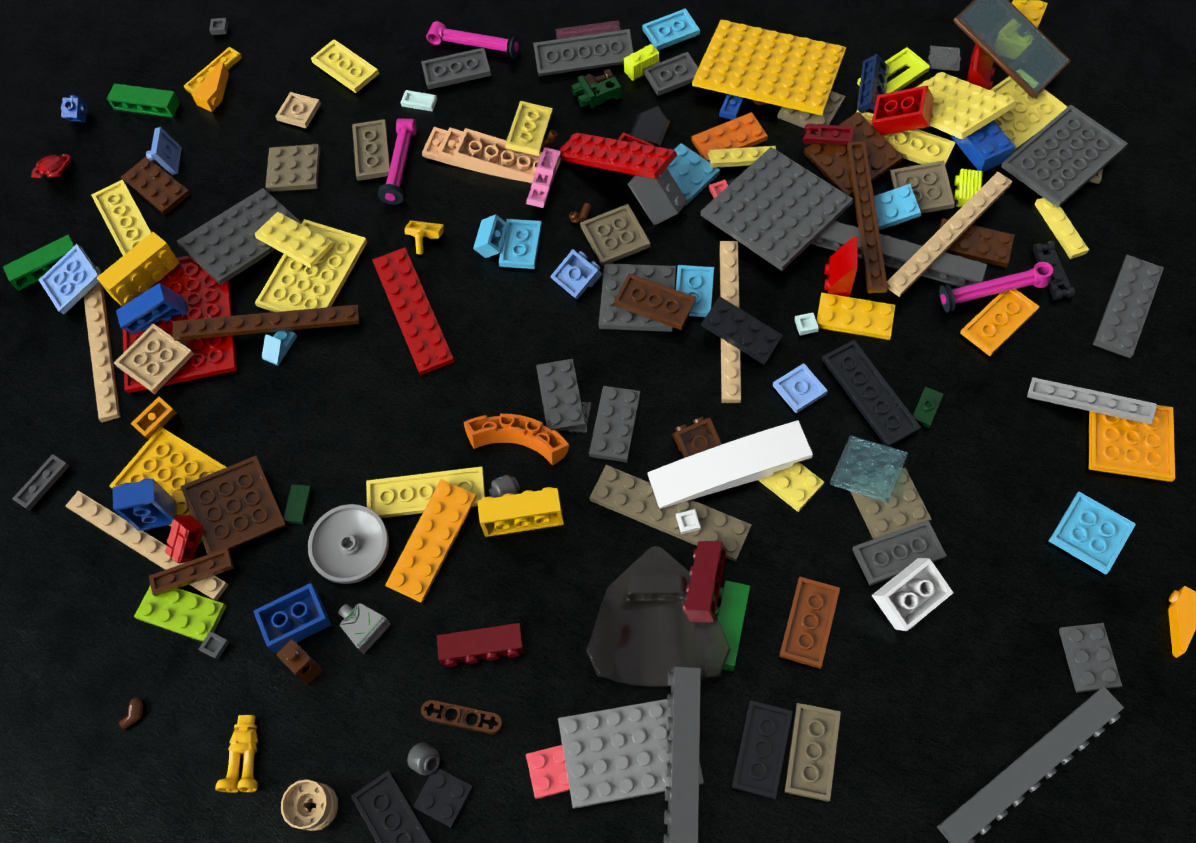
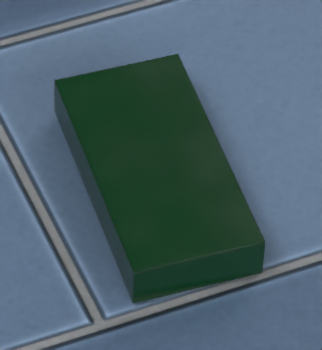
(297, 504)

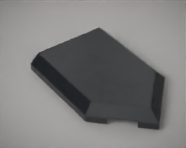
(651, 126)

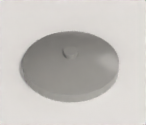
(348, 544)

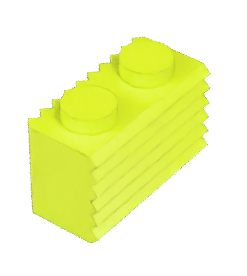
(638, 61)
(968, 184)

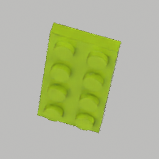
(181, 612)

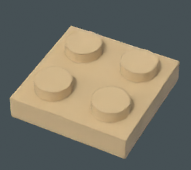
(298, 110)

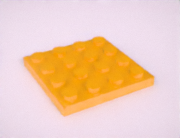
(1133, 446)

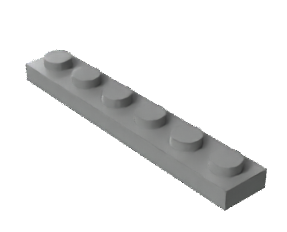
(1092, 400)

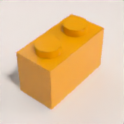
(153, 417)

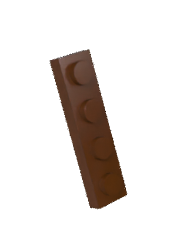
(191, 572)

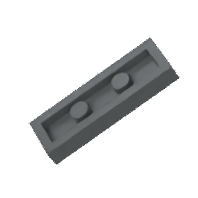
(40, 482)

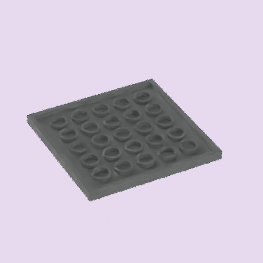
(776, 208)

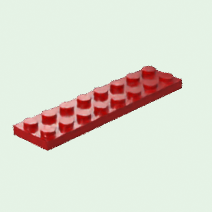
(617, 155)
(413, 311)

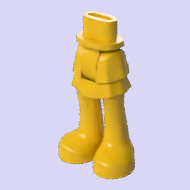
(242, 743)

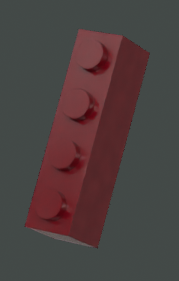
(705, 581)
(480, 644)

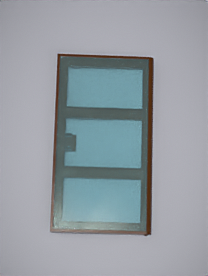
(1013, 43)

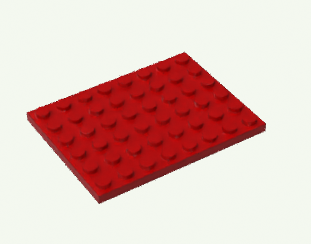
(203, 300)

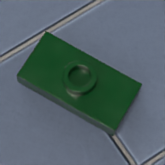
(927, 406)

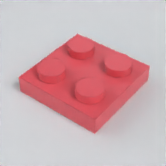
(548, 772)

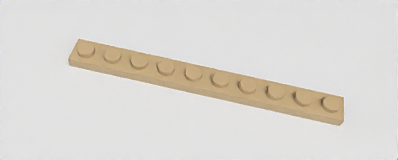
(948, 234)
(101, 353)
(729, 354)
(137, 540)

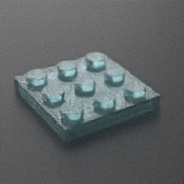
(869, 468)

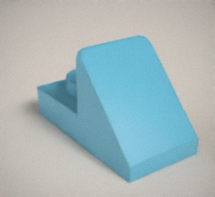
(277, 346)

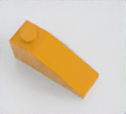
(211, 90)
(1182, 619)

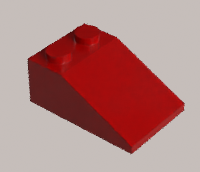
(842, 269)

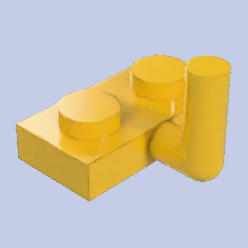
(423, 229)

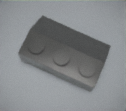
(658, 197)

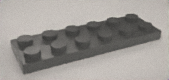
(583, 52)
(1128, 306)

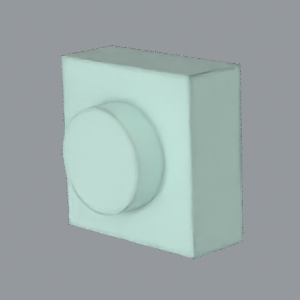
(806, 323)

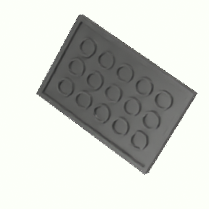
(1064, 155)
(229, 241)

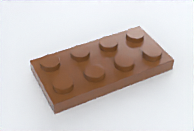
(809, 622)

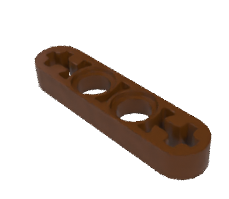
(462, 714)

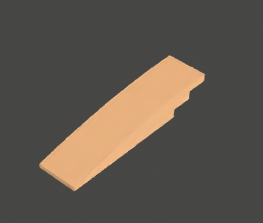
(481, 154)

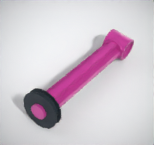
(439, 33)
(391, 191)
(1038, 277)

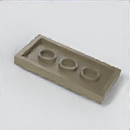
(371, 149)
(812, 752)

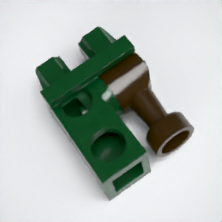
(597, 89)

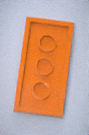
(737, 133)

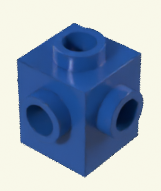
(74, 109)

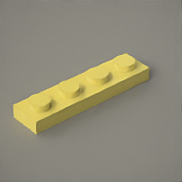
(736, 156)
(1062, 228)

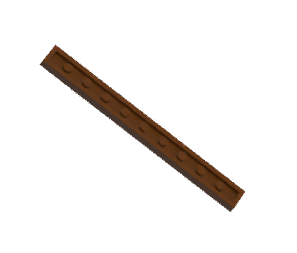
(867, 218)
(265, 322)

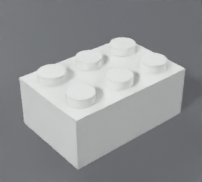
(912, 594)

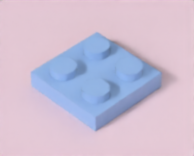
(800, 388)

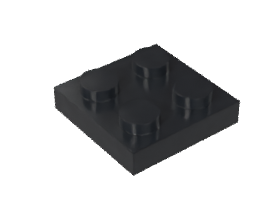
(443, 797)

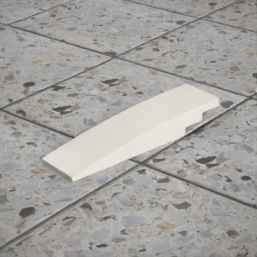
(730, 464)

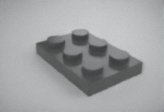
(671, 73)
(1090, 657)

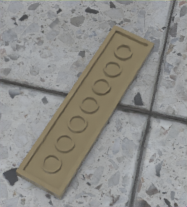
(637, 500)

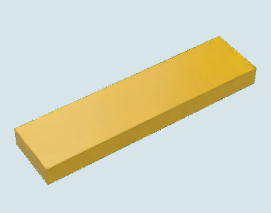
(229, 58)

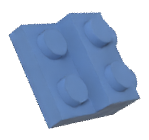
(576, 273)

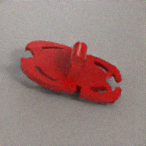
(51, 166)

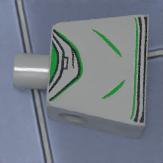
(362, 625)

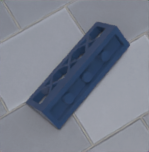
(872, 82)

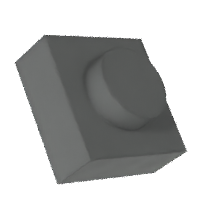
(218, 26)
(213, 645)

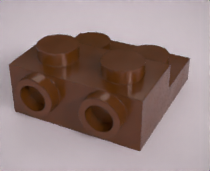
(696, 437)

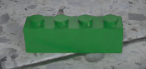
(143, 100)
(35, 264)
(731, 616)

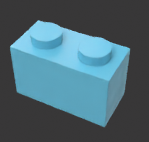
(490, 236)

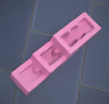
(543, 177)

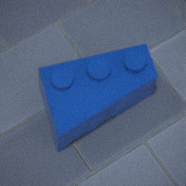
(149, 308)

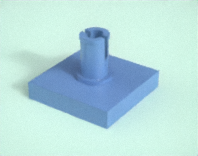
(165, 151)

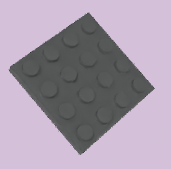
(613, 279)

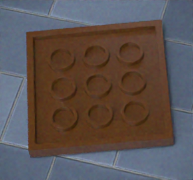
(834, 161)
(233, 505)

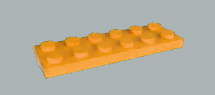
(431, 541)

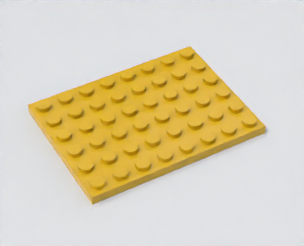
(770, 67)

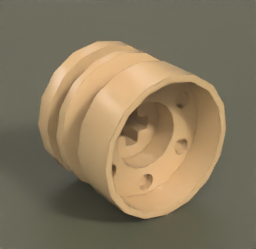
(297, 805)

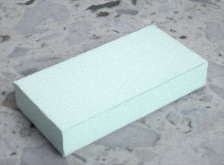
(419, 100)

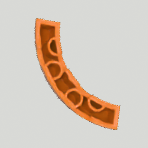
(517, 430)

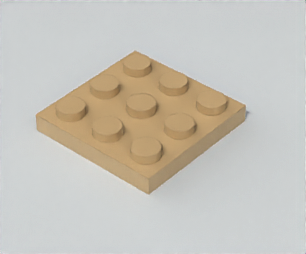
(153, 358)

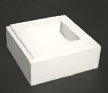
(688, 521)

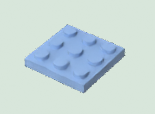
(70, 279)

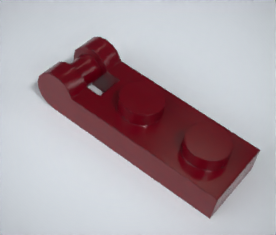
(828, 134)

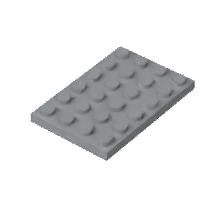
(616, 753)

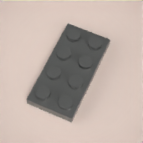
(456, 68)
(560, 395)
(614, 424)
(893, 552)

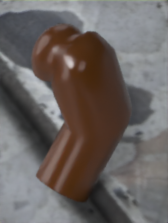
(548, 141)
(581, 216)
(134, 713)

